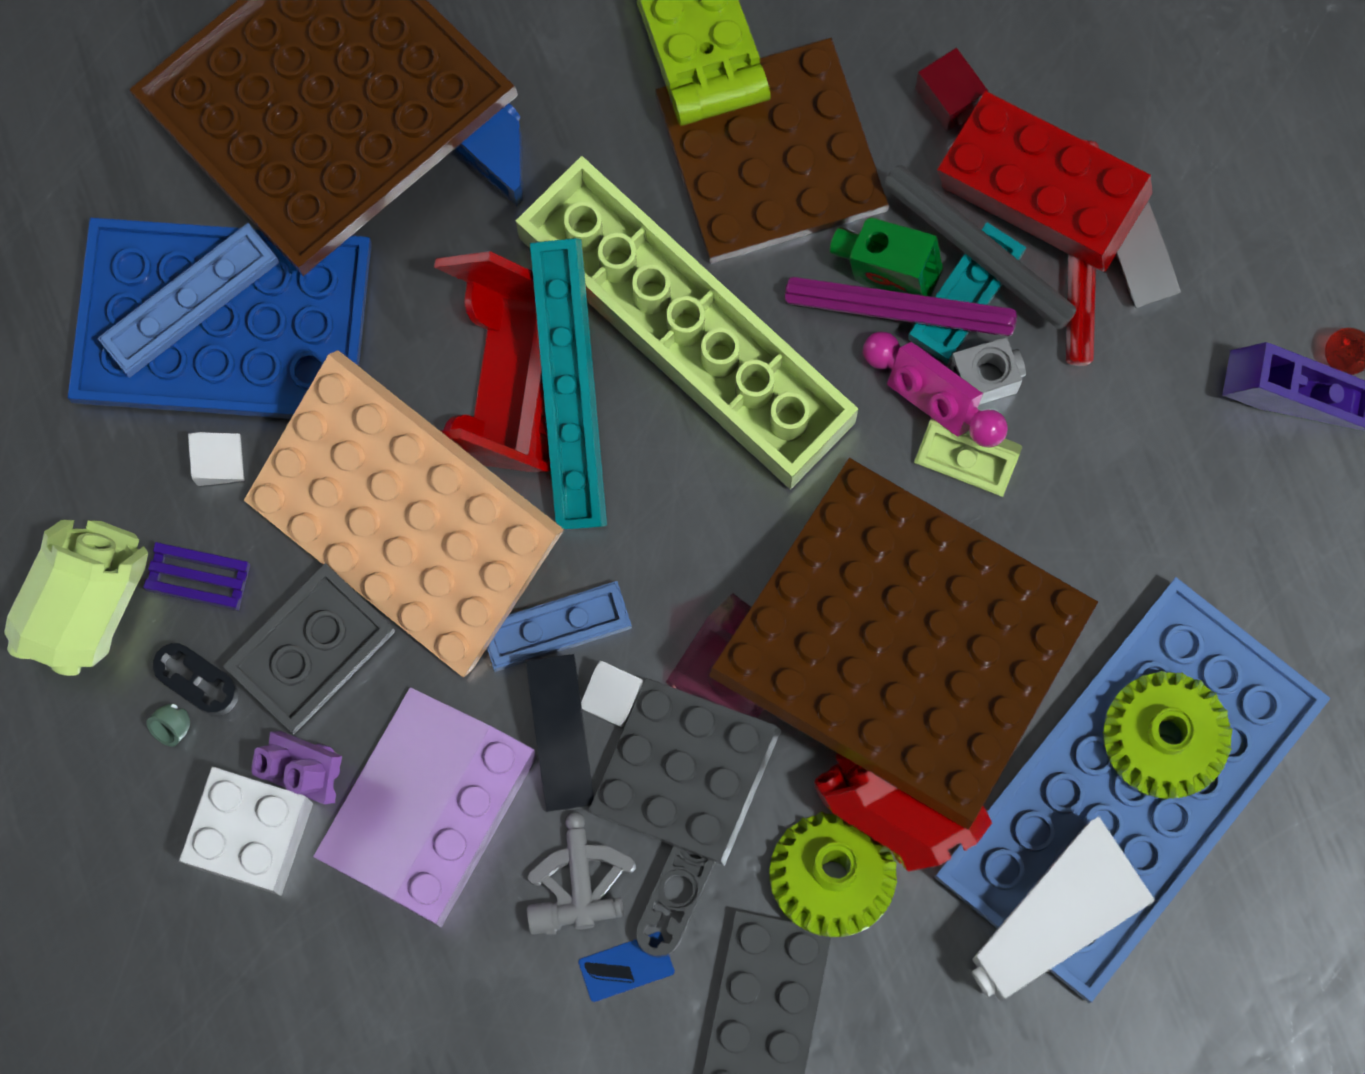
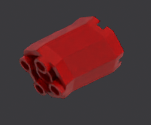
(893, 818)

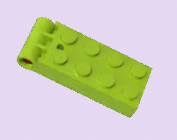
(705, 56)

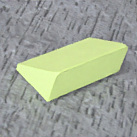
(966, 460)

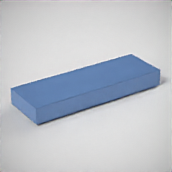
(559, 626)

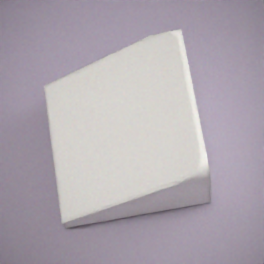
(216, 458)
(611, 694)

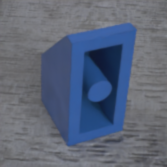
(497, 153)

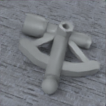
(583, 906)

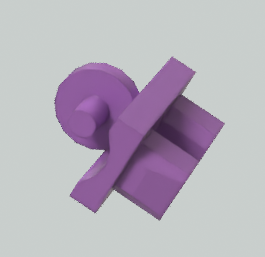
(298, 766)

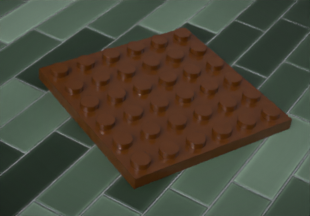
(321, 109)
(905, 642)

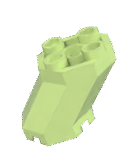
(75, 595)

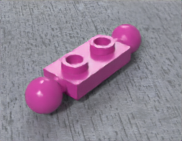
(935, 389)

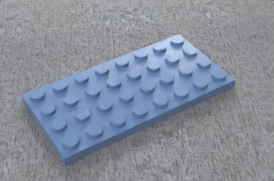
(1074, 781)

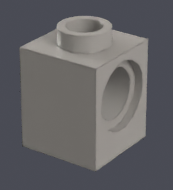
(998, 353)

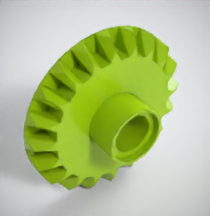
(1141, 753)
(825, 903)

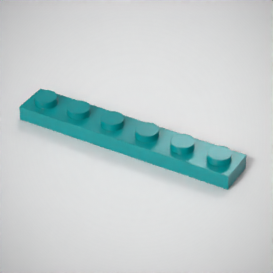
(568, 383)

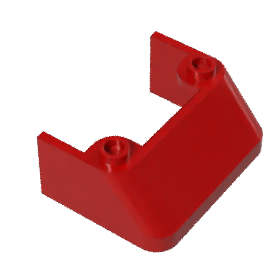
(510, 403)

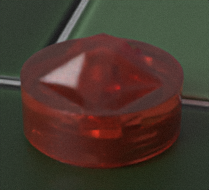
(1346, 350)

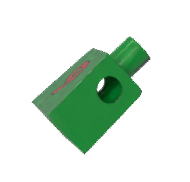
(890, 257)

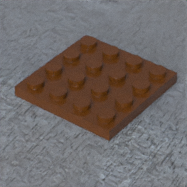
(780, 162)

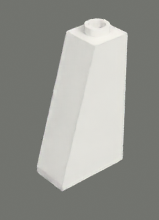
(1067, 909)

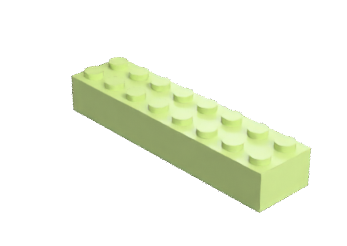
(692, 325)

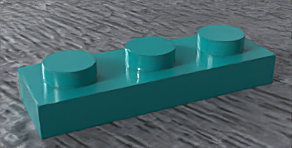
(969, 284)

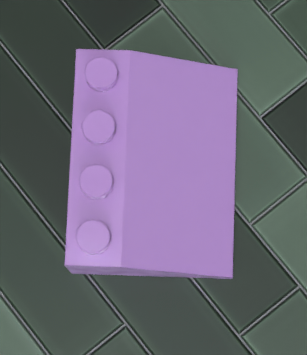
(426, 806)

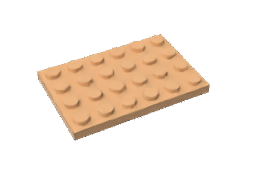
(402, 513)

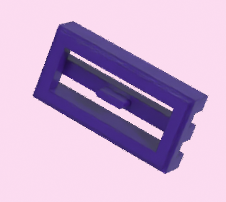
(158, 567)

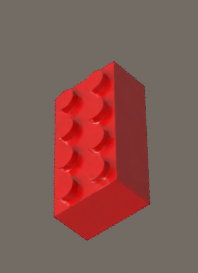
(1045, 181)

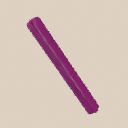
(901, 306)

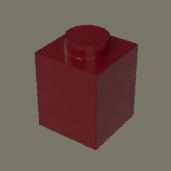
(950, 89)

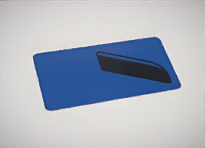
(623, 968)

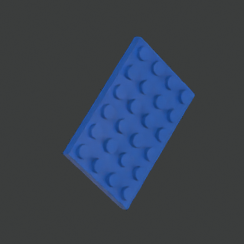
(242, 359)

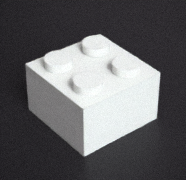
(246, 831)

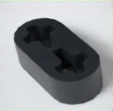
(189, 688)

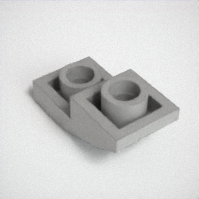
(1147, 262)

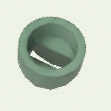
(169, 724)

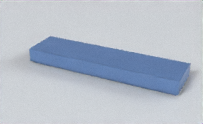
(188, 300)

